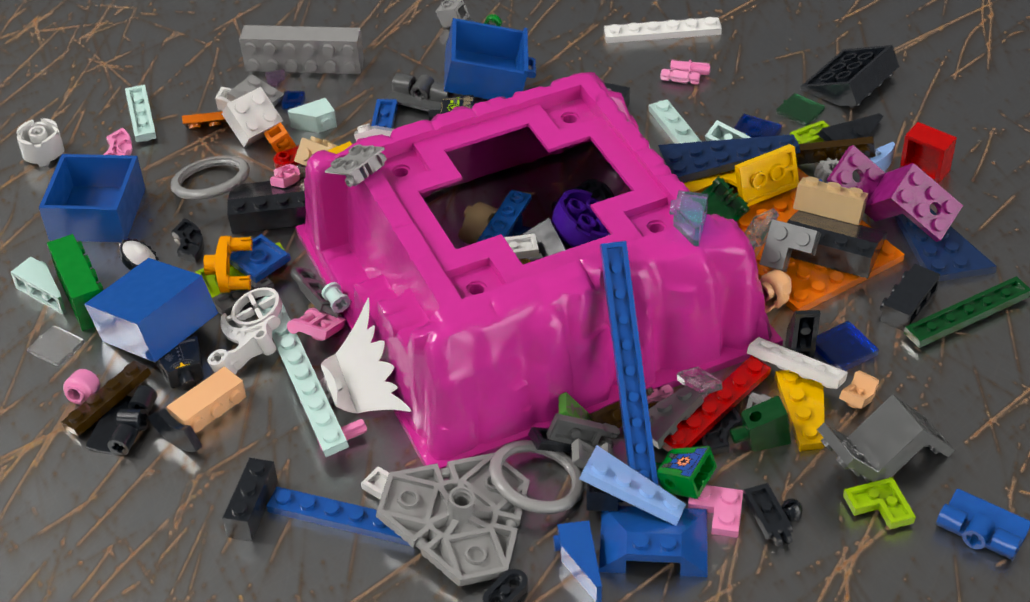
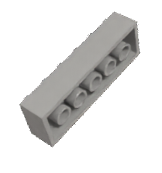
(302, 49)

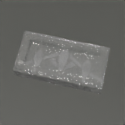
(699, 380)

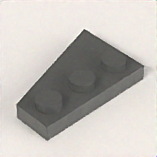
(671, 411)

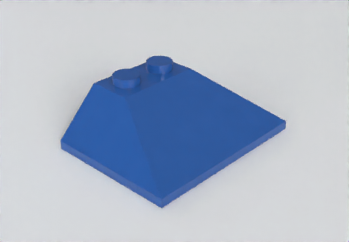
(640, 536)

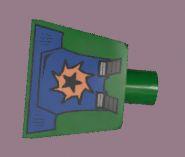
(686, 470)

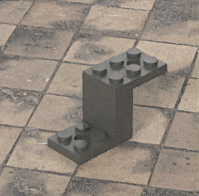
(884, 441)

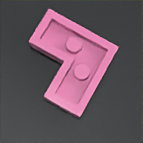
(724, 504)

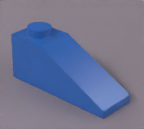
(579, 555)

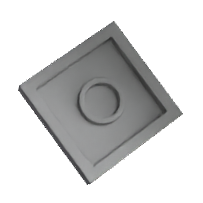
(252, 83)

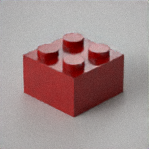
(929, 150)

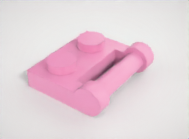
(317, 324)

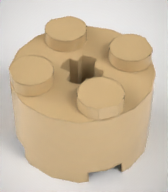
(475, 222)

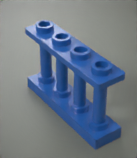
(508, 218)

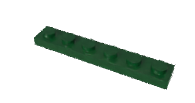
(967, 312)

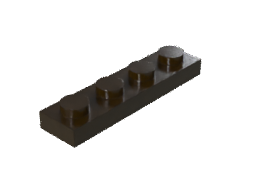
(834, 149)
(106, 398)

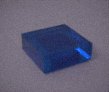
(293, 99)

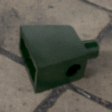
(764, 426)

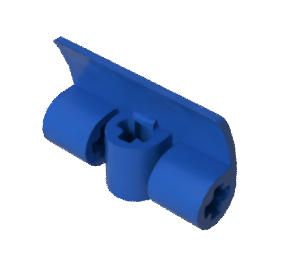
(983, 524)

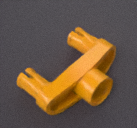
(219, 263)

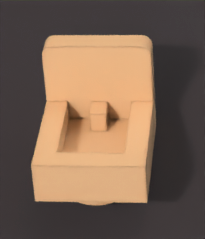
(860, 391)

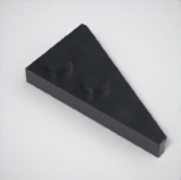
(851, 129)

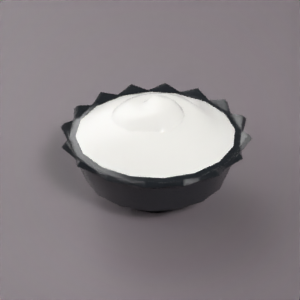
(135, 252)

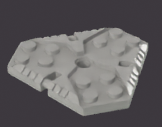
(463, 516)

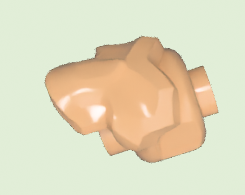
(776, 289)

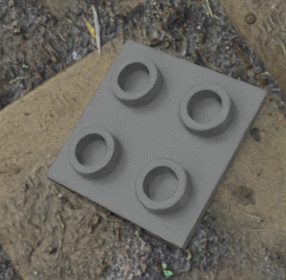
(358, 163)

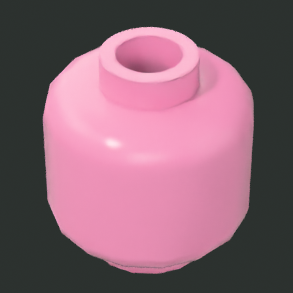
(81, 386)

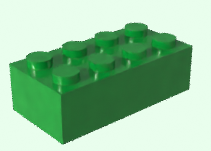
(75, 276)

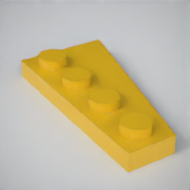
(804, 406)

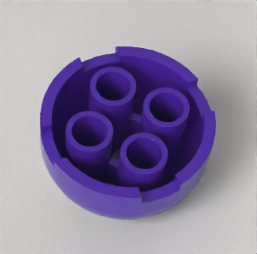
(576, 220)

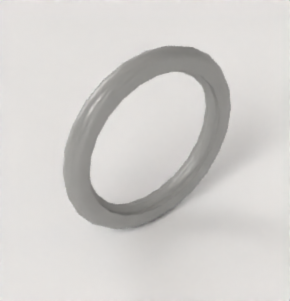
(215, 191)
(524, 502)

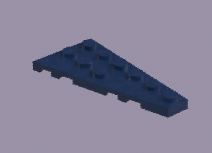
(950, 257)

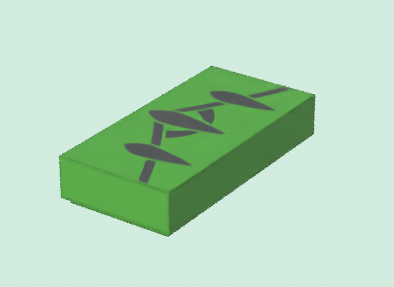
(570, 407)

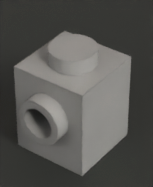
(451, 9)

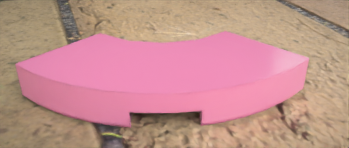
(119, 143)
(285, 176)

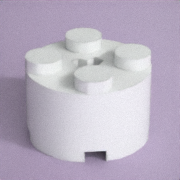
(40, 141)

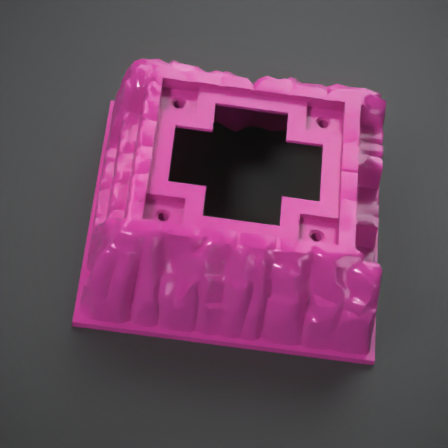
(496, 341)

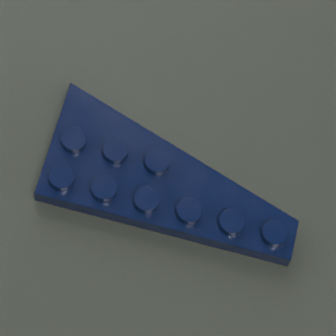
(709, 158)

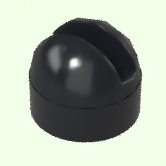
(794, 509)

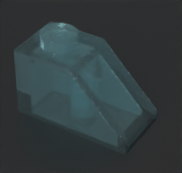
(690, 214)

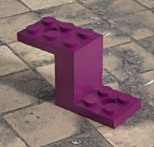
(898, 192)

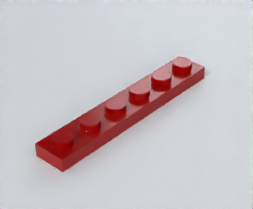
(718, 404)

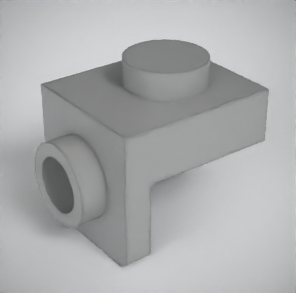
(582, 452)

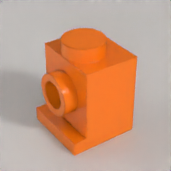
(279, 138)

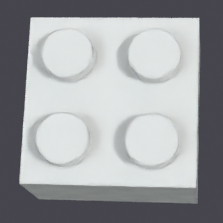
(251, 116)

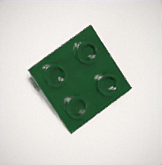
(724, 202)

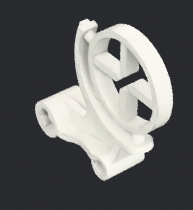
(252, 336)

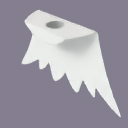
(361, 372)

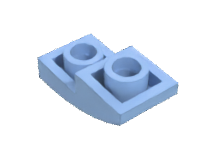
(884, 156)

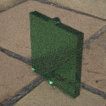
(800, 109)

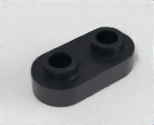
(503, 592)

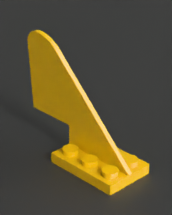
(758, 177)

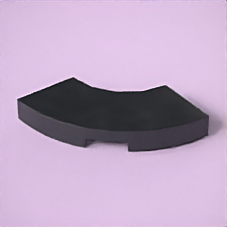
(190, 240)
(174, 432)
(718, 436)

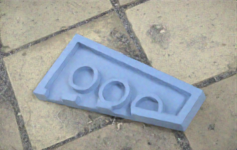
(625, 483)

